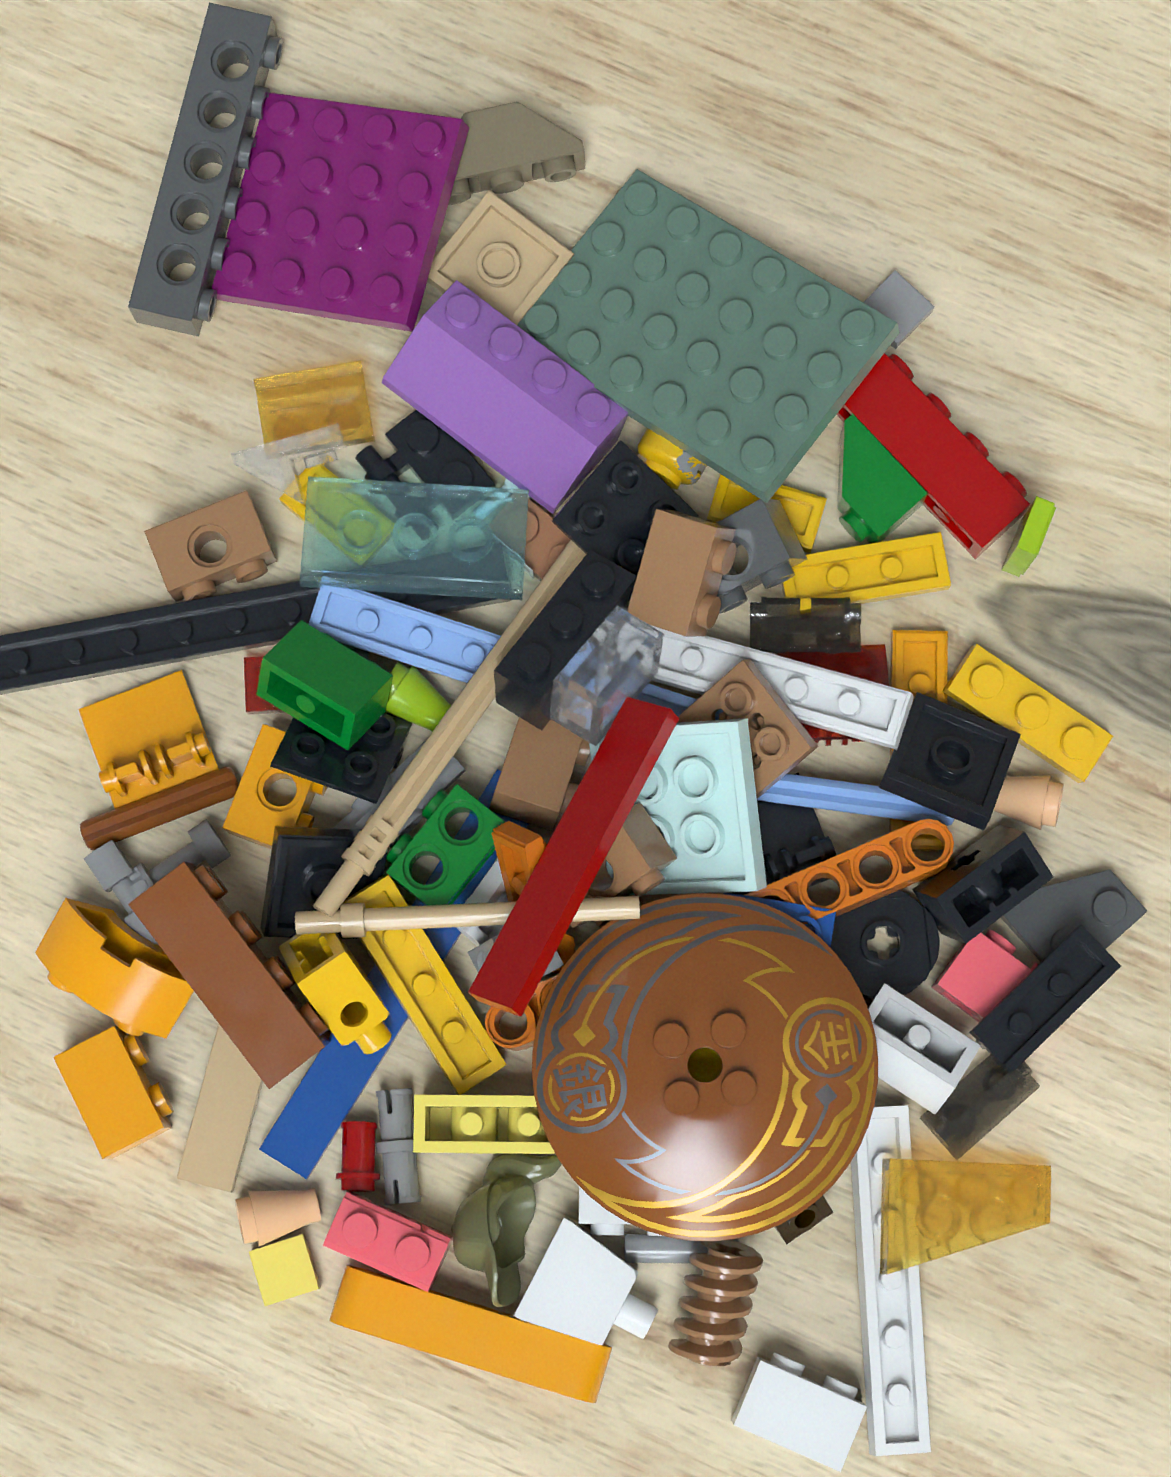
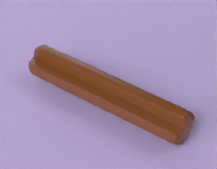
(160, 808)

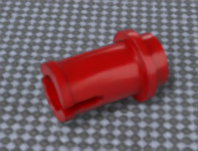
(358, 1157)

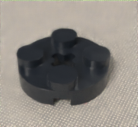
(907, 964)

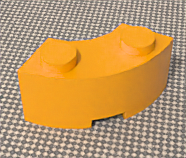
(113, 969)

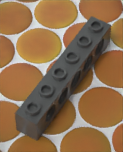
(226, 39)

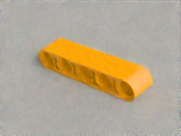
(469, 1334)

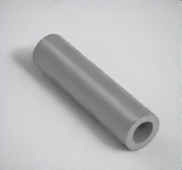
(660, 1249)

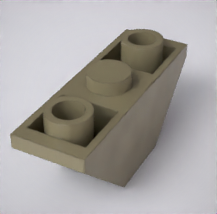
(513, 147)

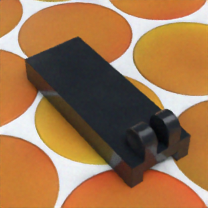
(1045, 999)

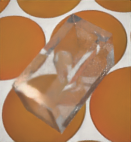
(606, 670)

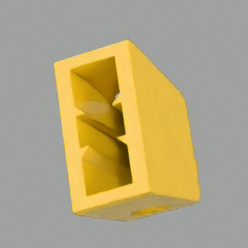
(338, 989)

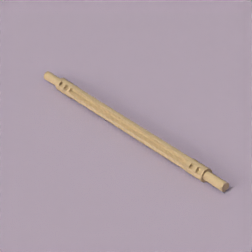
(406, 794)

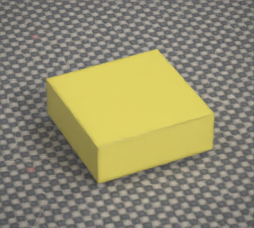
(284, 1269)

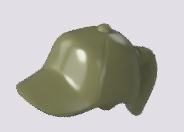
(495, 1219)

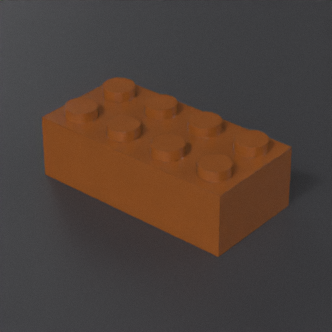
(230, 972)

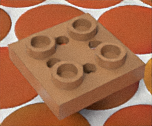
(774, 737)

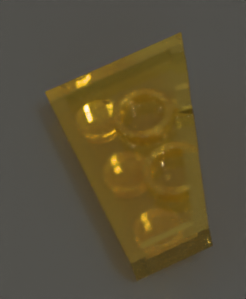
(955, 1206)

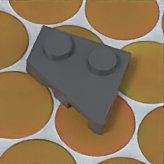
(1054, 911)

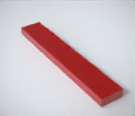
(573, 856)

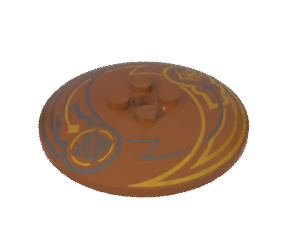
(723, 1151)

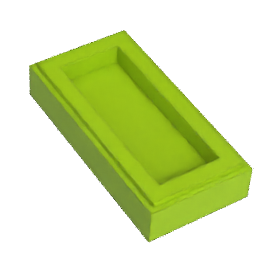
(1029, 536)

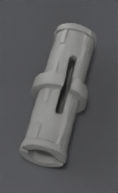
(397, 1146)

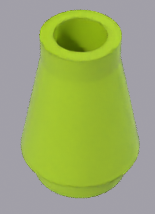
(415, 698)

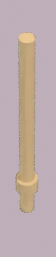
(355, 919)

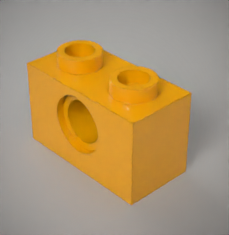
(251, 812)

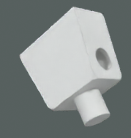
(584, 1289)

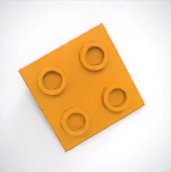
(148, 739)

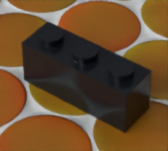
(557, 634)

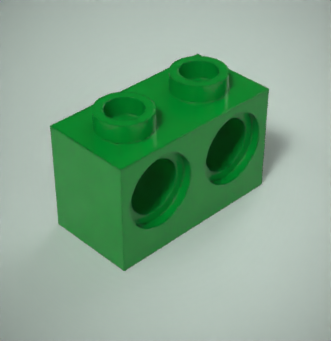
(459, 858)

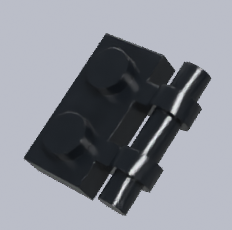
(427, 452)

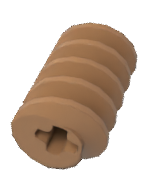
(719, 1304)

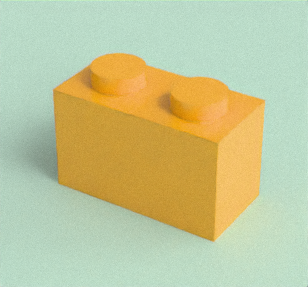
(115, 1091)

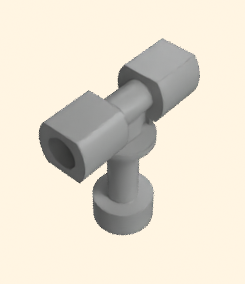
(129, 882)

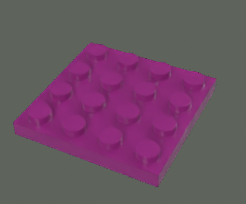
(341, 211)

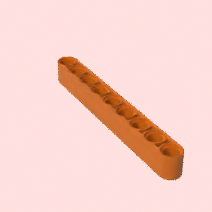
(841, 869)

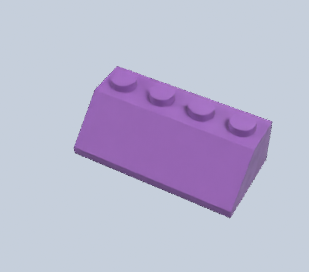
(505, 396)

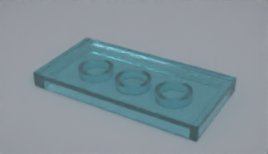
(414, 538)

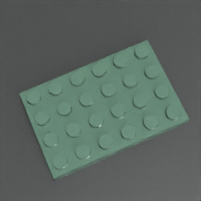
(707, 334)

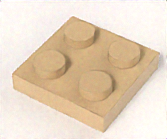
(500, 258)

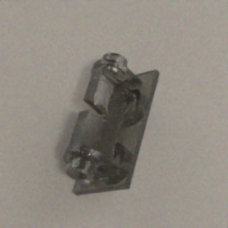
(829, 628)
(979, 1105)

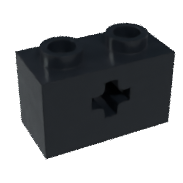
(983, 883)

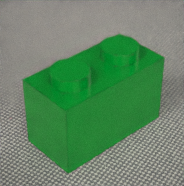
(324, 684)

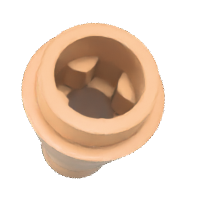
(1030, 800)
(275, 1213)

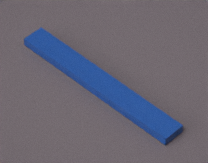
(344, 1071)

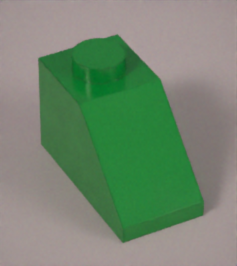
(872, 486)

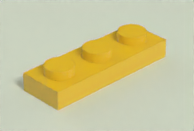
(872, 571)
(1017, 703)

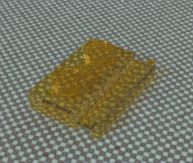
(314, 400)

